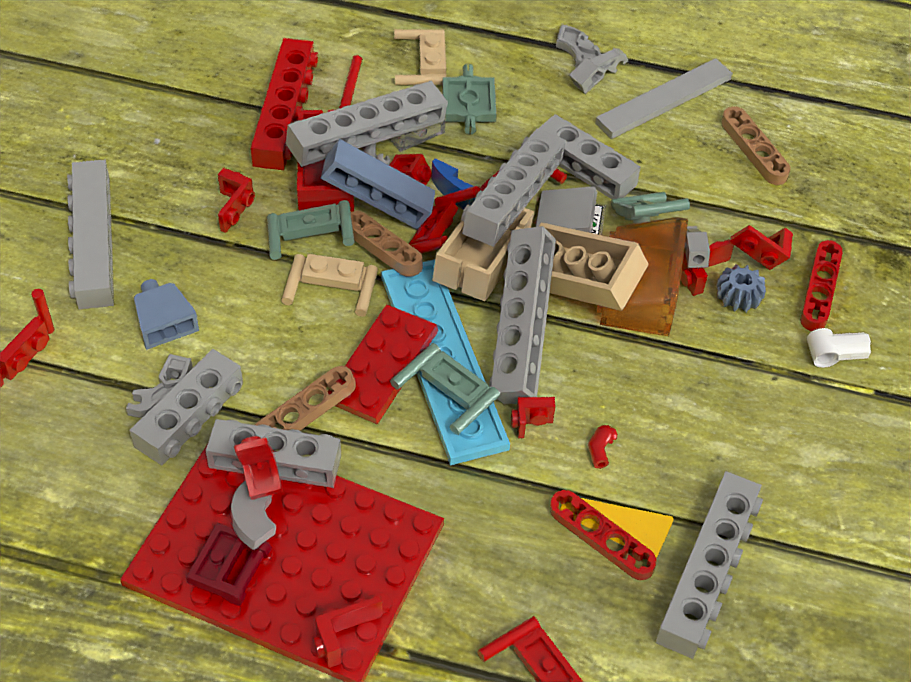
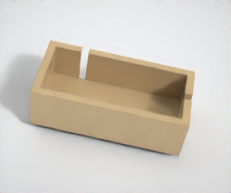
(475, 264)

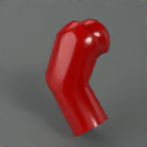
(601, 437)

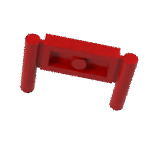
(430, 233)
(29, 341)
(535, 651)

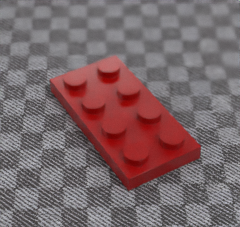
(384, 351)

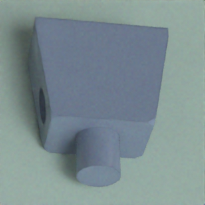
(163, 313)

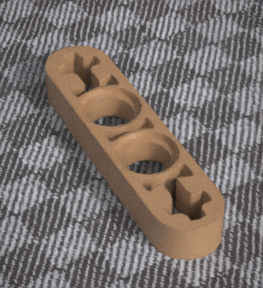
(764, 165)
(366, 226)
(300, 402)

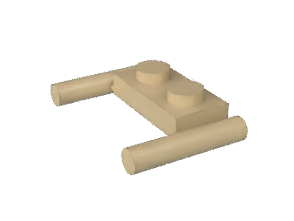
(431, 56)
(332, 273)

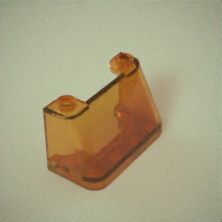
(656, 294)

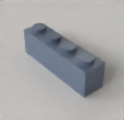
(378, 184)

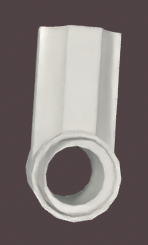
(830, 348)

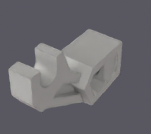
(592, 70)
(696, 248)
(175, 368)

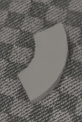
(576, 44)
(250, 518)

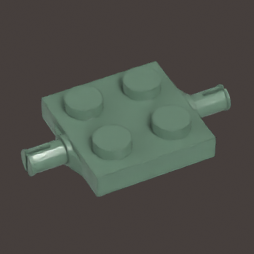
(469, 99)

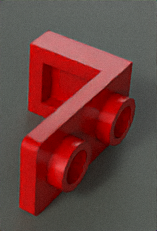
(242, 195)
(766, 250)
(696, 278)
(259, 467)
(337, 619)

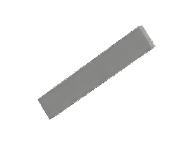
(663, 98)

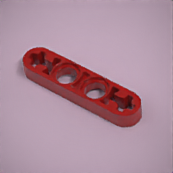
(822, 285)
(605, 531)

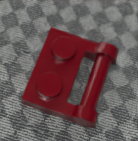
(218, 560)

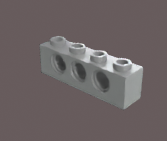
(593, 160)
(193, 390)
(316, 469)

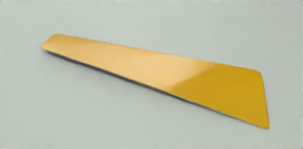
(643, 525)

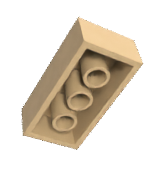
(595, 267)

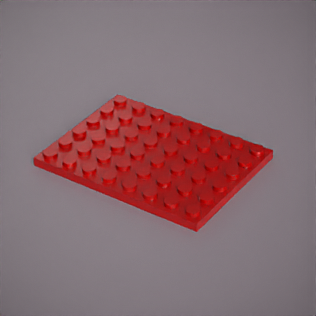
(323, 556)

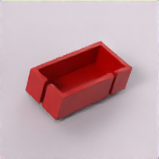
(313, 190)

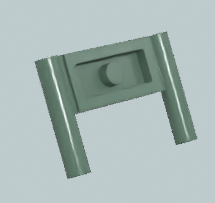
(642, 207)
(309, 223)
(452, 380)

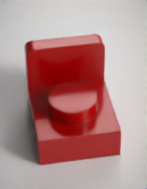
(412, 165)
(532, 411)

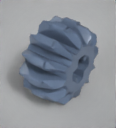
(741, 288)

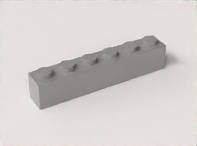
(91, 235)

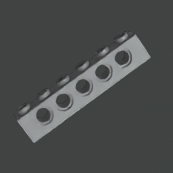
(366, 122)
(513, 187)
(523, 314)
(676, 629)

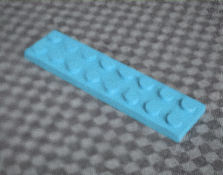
(434, 303)

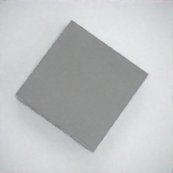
(568, 208)

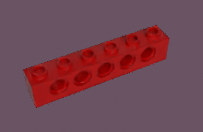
(283, 100)

